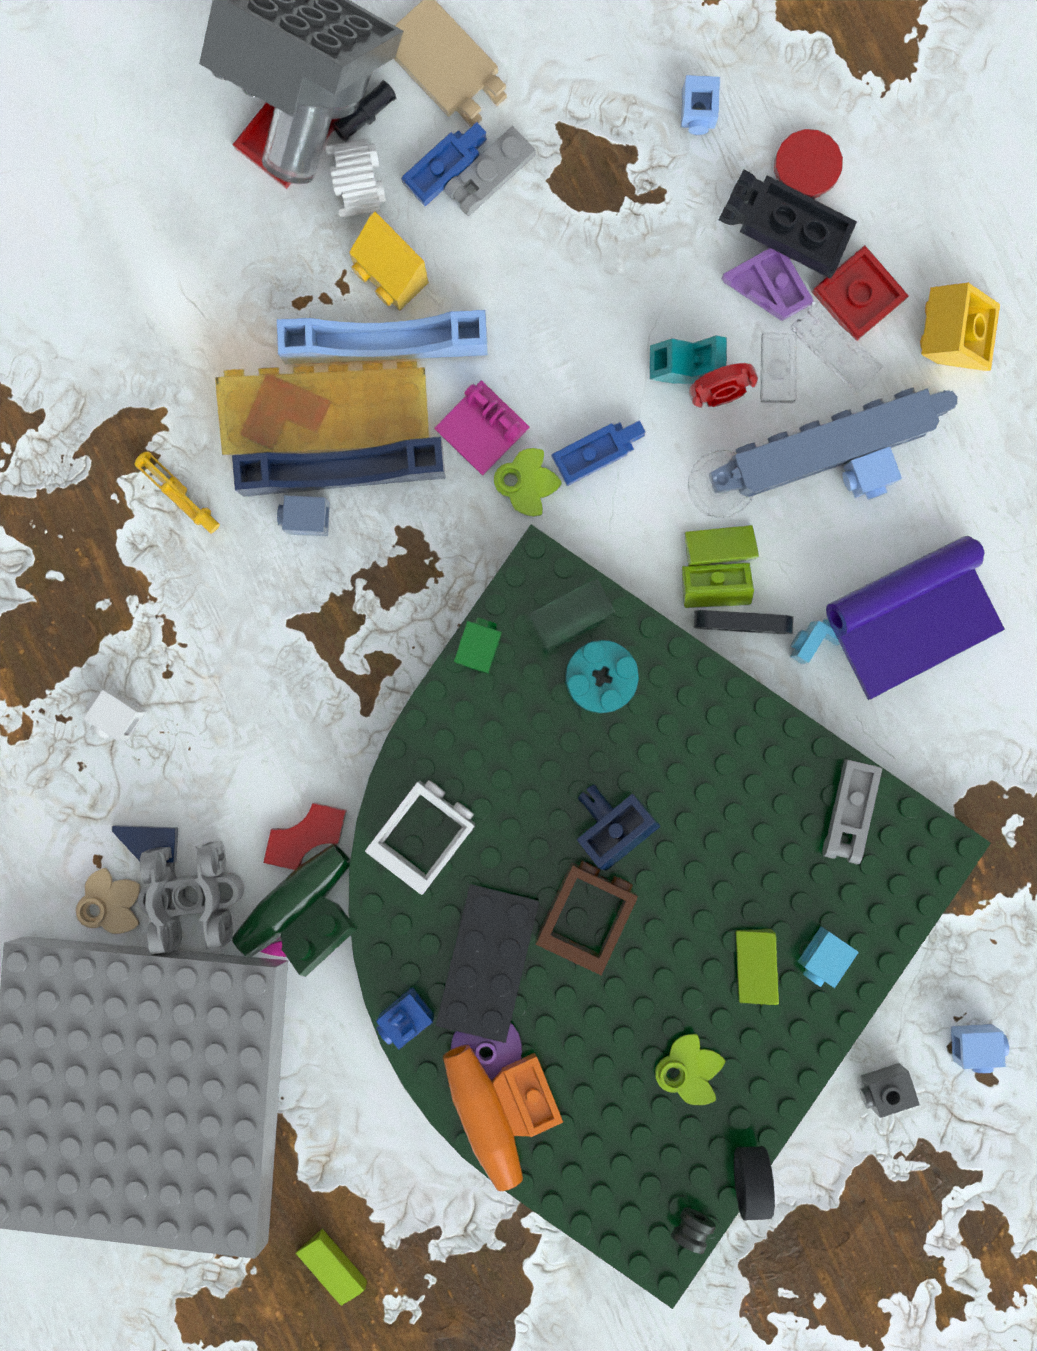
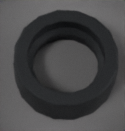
(754, 1183)

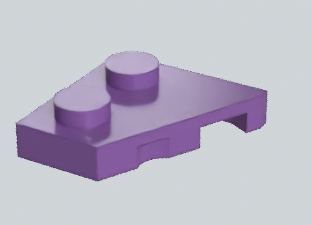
(770, 283)

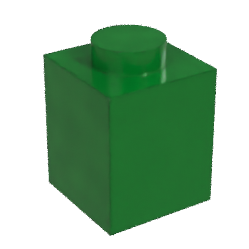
(478, 645)

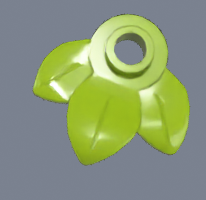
(532, 481)
(695, 1070)

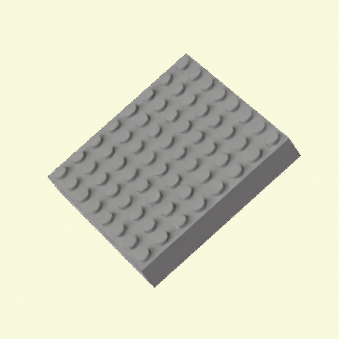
(139, 1094)

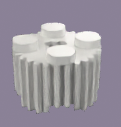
(355, 177)

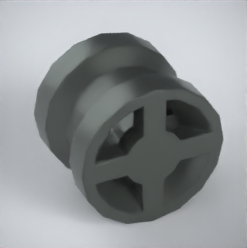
(693, 1230)

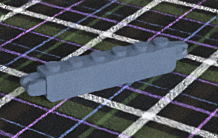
(833, 443)

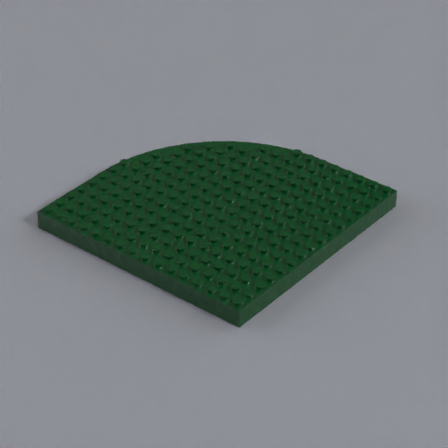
(739, 847)

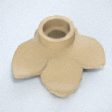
(113, 901)

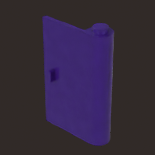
(915, 617)

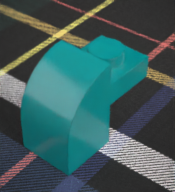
(685, 361)

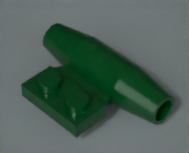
(301, 914)

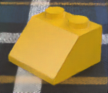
(388, 263)
(960, 327)

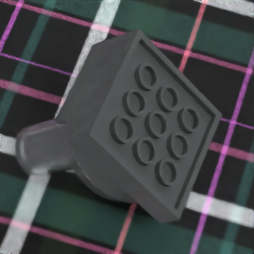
(304, 61)

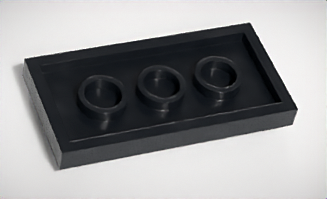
(487, 963)

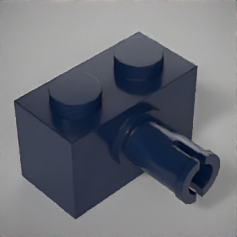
(616, 829)

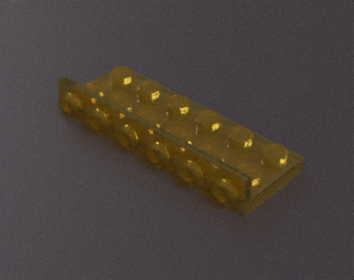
(321, 408)

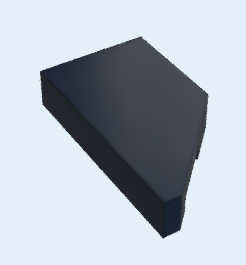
(143, 838)

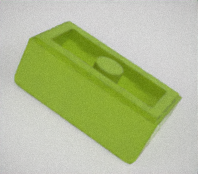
(721, 545)
(717, 585)
(757, 966)
(332, 1267)

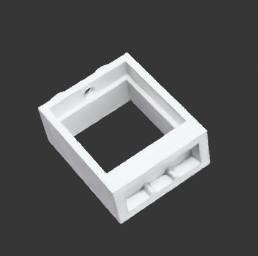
(397, 863)

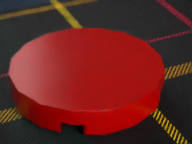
(809, 162)
(723, 385)

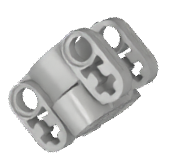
(165, 930)

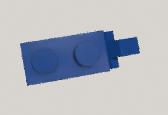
(443, 163)
(596, 451)

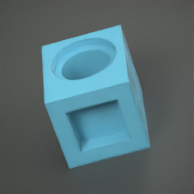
(826, 958)

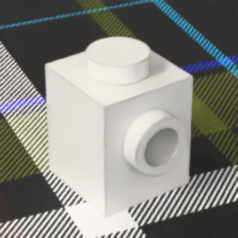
(112, 715)

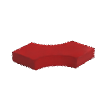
(290, 845)

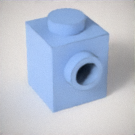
(871, 474)
(979, 1047)

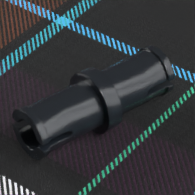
(366, 111)

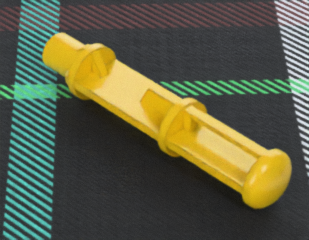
(177, 493)

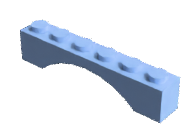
(430, 337)

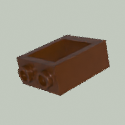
(571, 950)

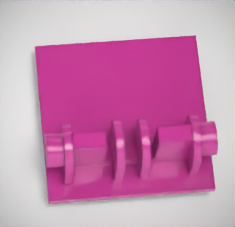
(481, 427)

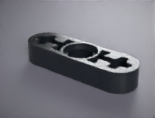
(743, 622)

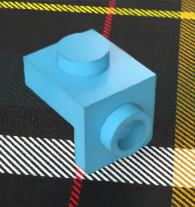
(808, 641)

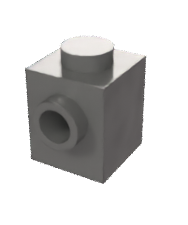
(888, 1090)

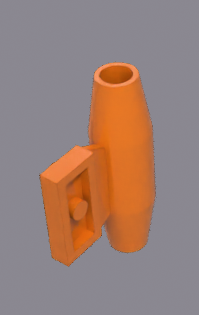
(499, 1109)

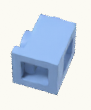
(704, 94)

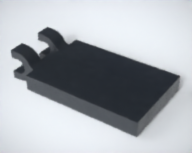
(789, 222)

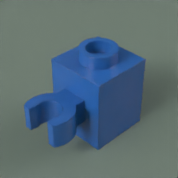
(404, 1019)

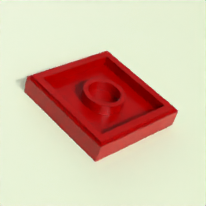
(860, 293)

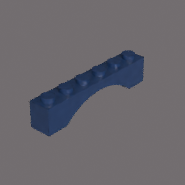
(378, 465)

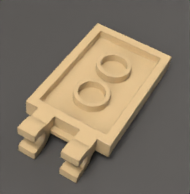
(447, 62)

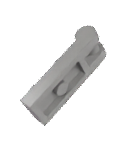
(490, 170)
(852, 810)

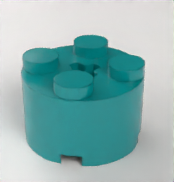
(620, 669)

